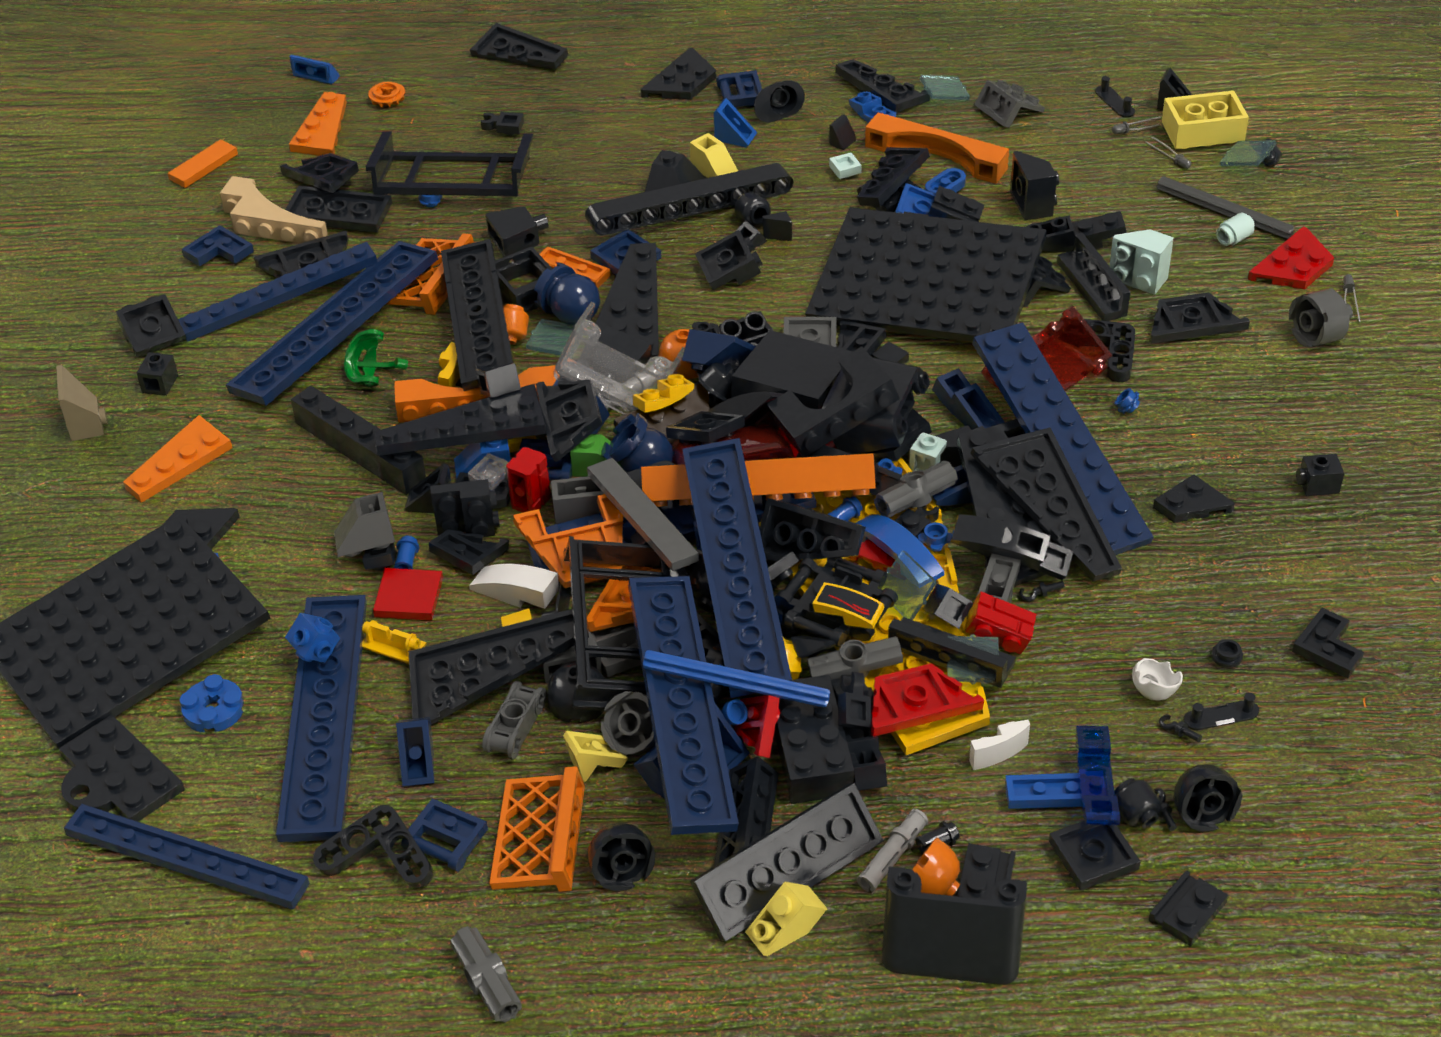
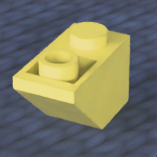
(711, 156)
(786, 918)

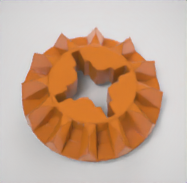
(386, 94)

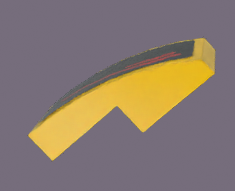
(854, 606)

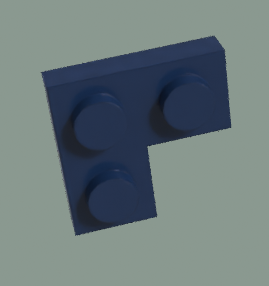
(217, 242)

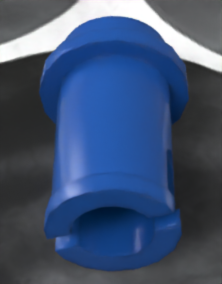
(849, 509)
(407, 548)

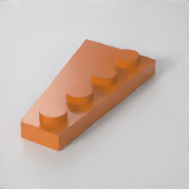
(321, 127)
(179, 457)

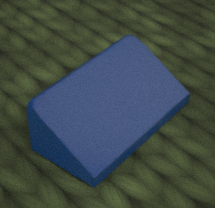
(313, 69)

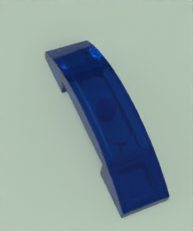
(1095, 776)

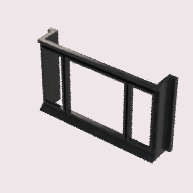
(384, 154)
(597, 693)

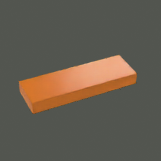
(202, 163)
(593, 271)

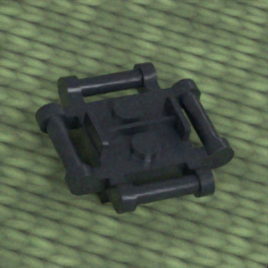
(837, 572)

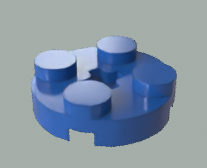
(212, 690)

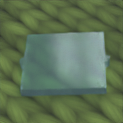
(944, 87)
(1248, 153)
(549, 337)
(910, 583)
(959, 669)

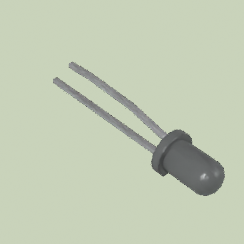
(1124, 127)
(1178, 160)
(1348, 287)

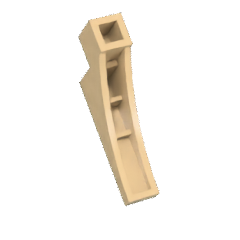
(259, 217)

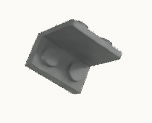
(1004, 101)

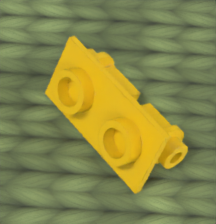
(389, 643)

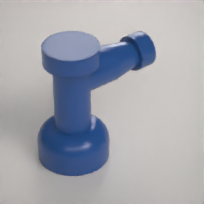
(735, 712)

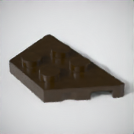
(659, 419)

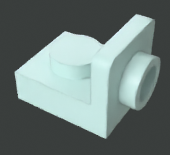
(926, 452)

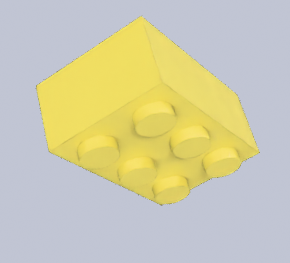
(1204, 119)

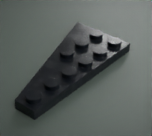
(480, 421)

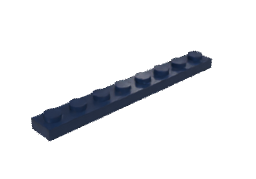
(277, 291)
(187, 856)

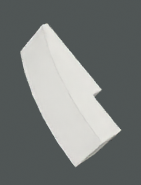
(517, 584)

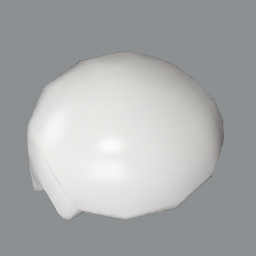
(1156, 679)

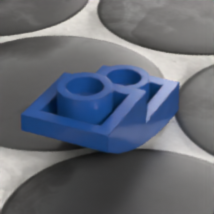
(868, 105)

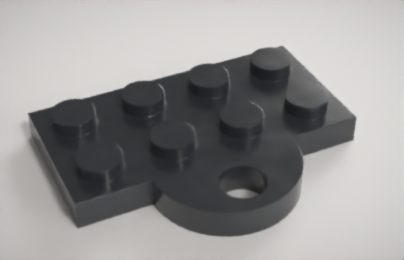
(116, 772)

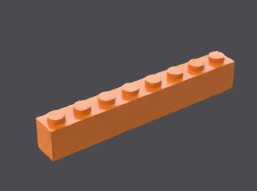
(773, 478)

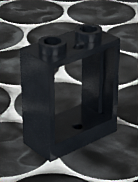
(523, 263)

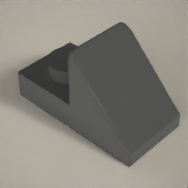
(1000, 577)

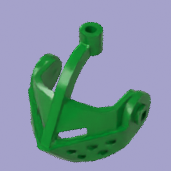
(368, 341)

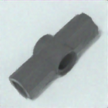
(915, 489)
(856, 657)
(486, 974)

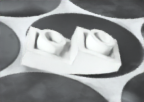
(992, 750)

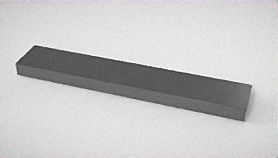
(643, 514)

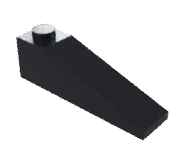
(807, 533)

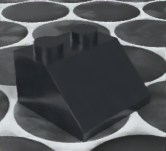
(1033, 186)

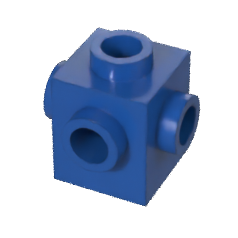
(312, 637)

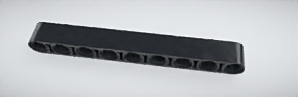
(686, 199)

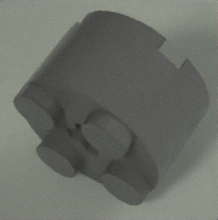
(1320, 317)

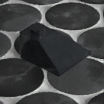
(671, 170)

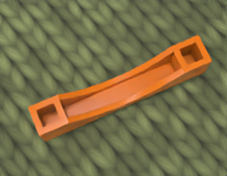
(980, 158)
(422, 398)

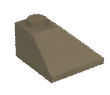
(79, 407)

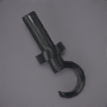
(1042, 589)
(1180, 728)
(1166, 810)

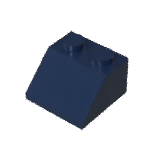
(707, 348)

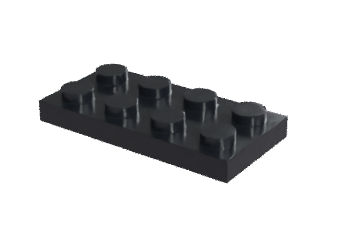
(341, 208)

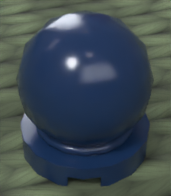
(565, 293)
(637, 445)

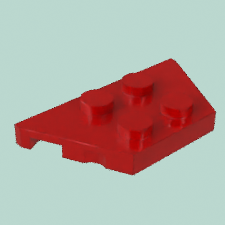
(1295, 261)
(917, 698)

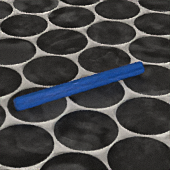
(736, 678)

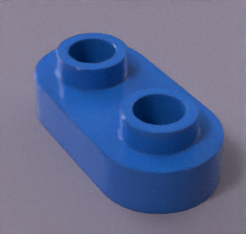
(949, 179)

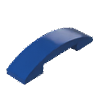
(894, 538)

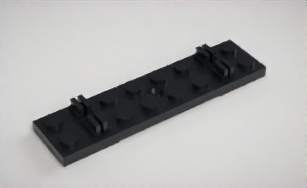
(476, 309)

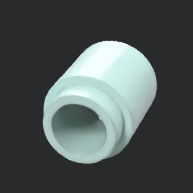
(1235, 229)

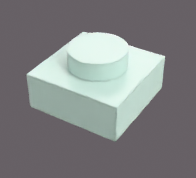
(845, 165)

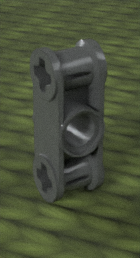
(514, 719)

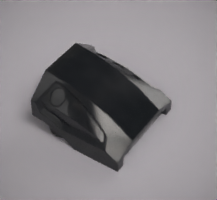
(749, 329)

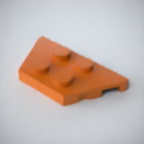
(614, 604)

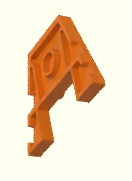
(551, 546)

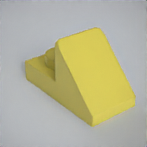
(591, 750)

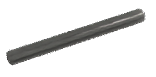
(1224, 206)

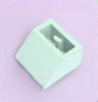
(1142, 259)

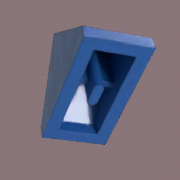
(731, 126)

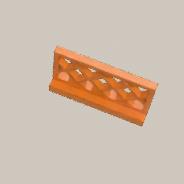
(434, 291)
(564, 838)

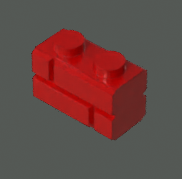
(528, 480)
(1001, 619)

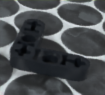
(1111, 338)
(384, 836)

